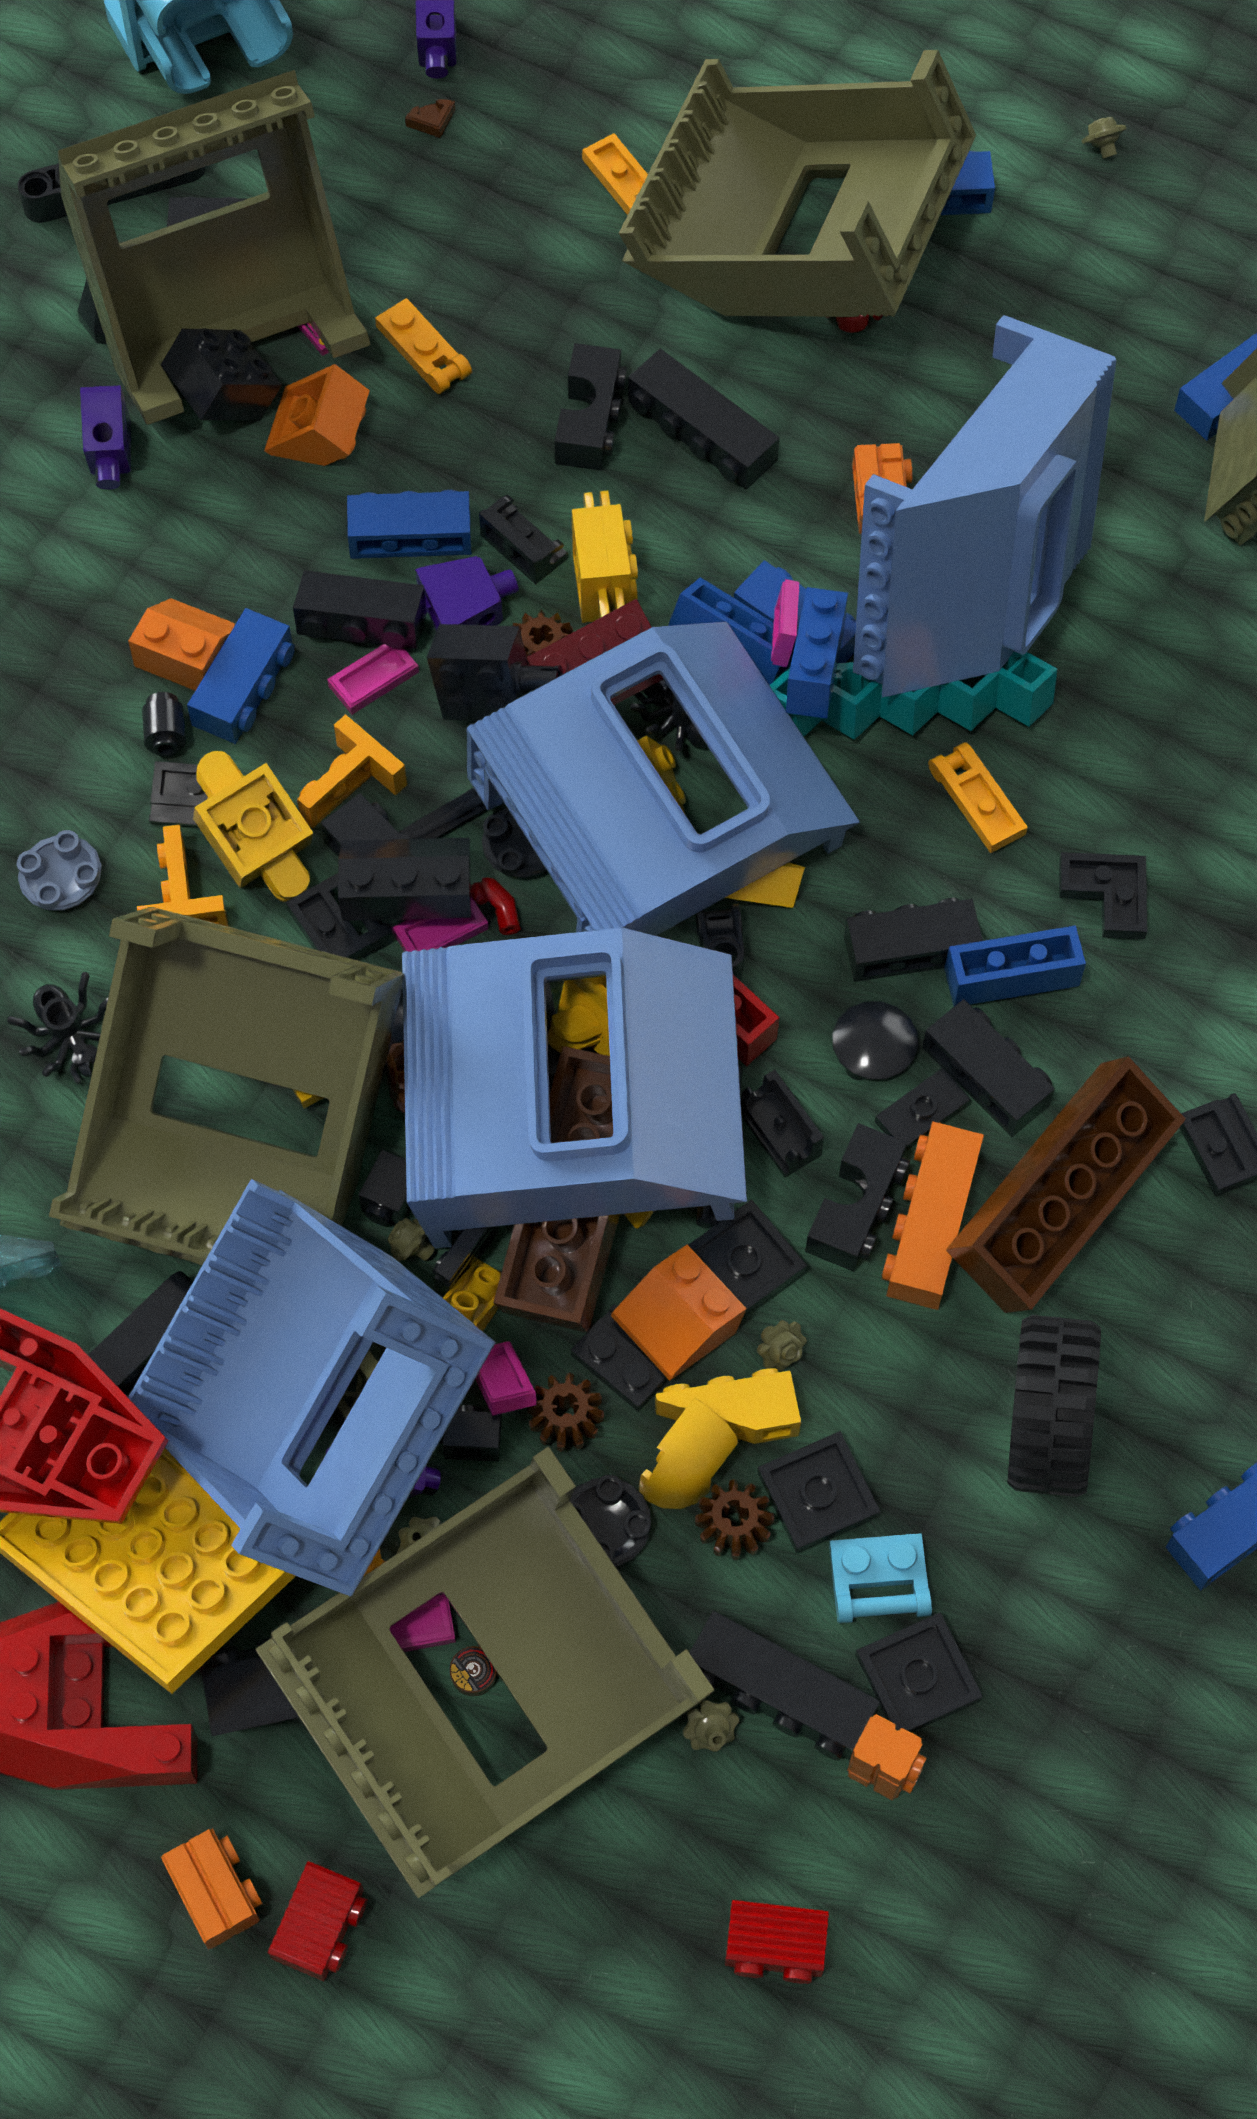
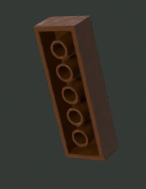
(1066, 1185)
(559, 1265)

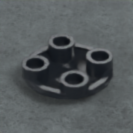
(508, 847)
(875, 1041)
(614, 1516)

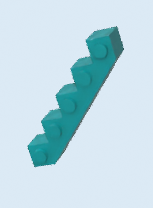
(1020, 689)

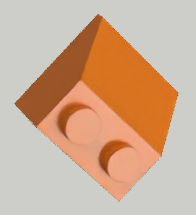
(318, 418)
(178, 642)
(679, 1312)

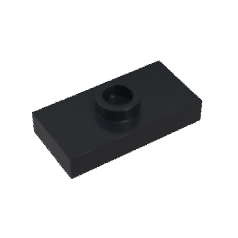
(932, 1100)

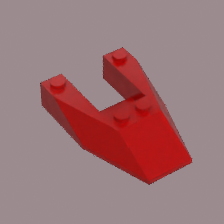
(67, 1431)
(56, 1713)

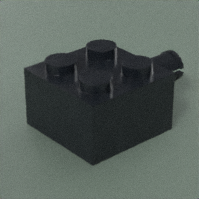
(482, 670)

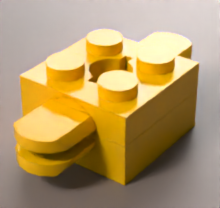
(602, 557)
(252, 825)
(581, 1016)

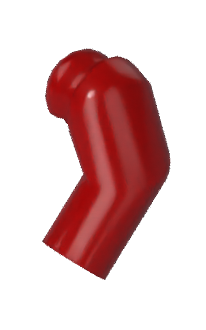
(501, 900)

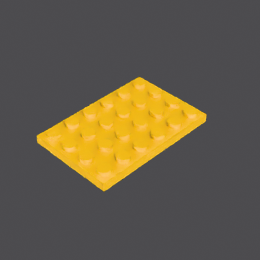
(158, 1583)

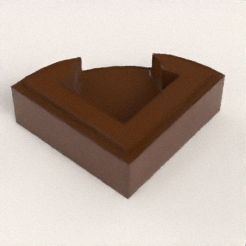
(432, 117)

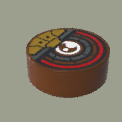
(472, 1672)

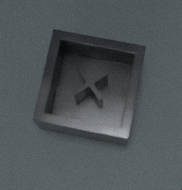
(221, 374)

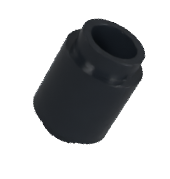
(163, 724)

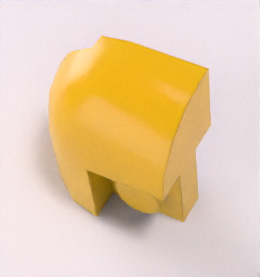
(688, 1458)

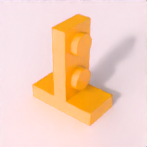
(349, 771)
(176, 889)

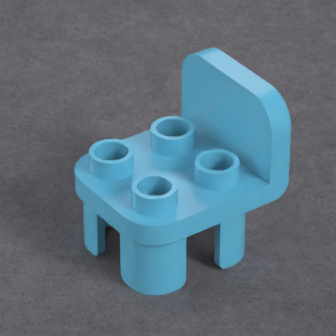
(170, 28)

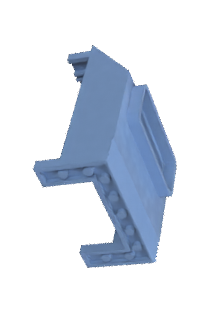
(992, 528)
(606, 814)
(482, 1083)
(265, 1361)

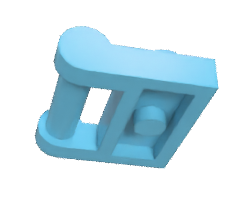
(879, 1564)

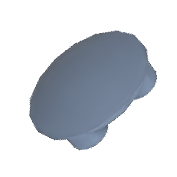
(59, 871)

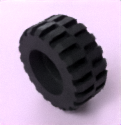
(1054, 1405)

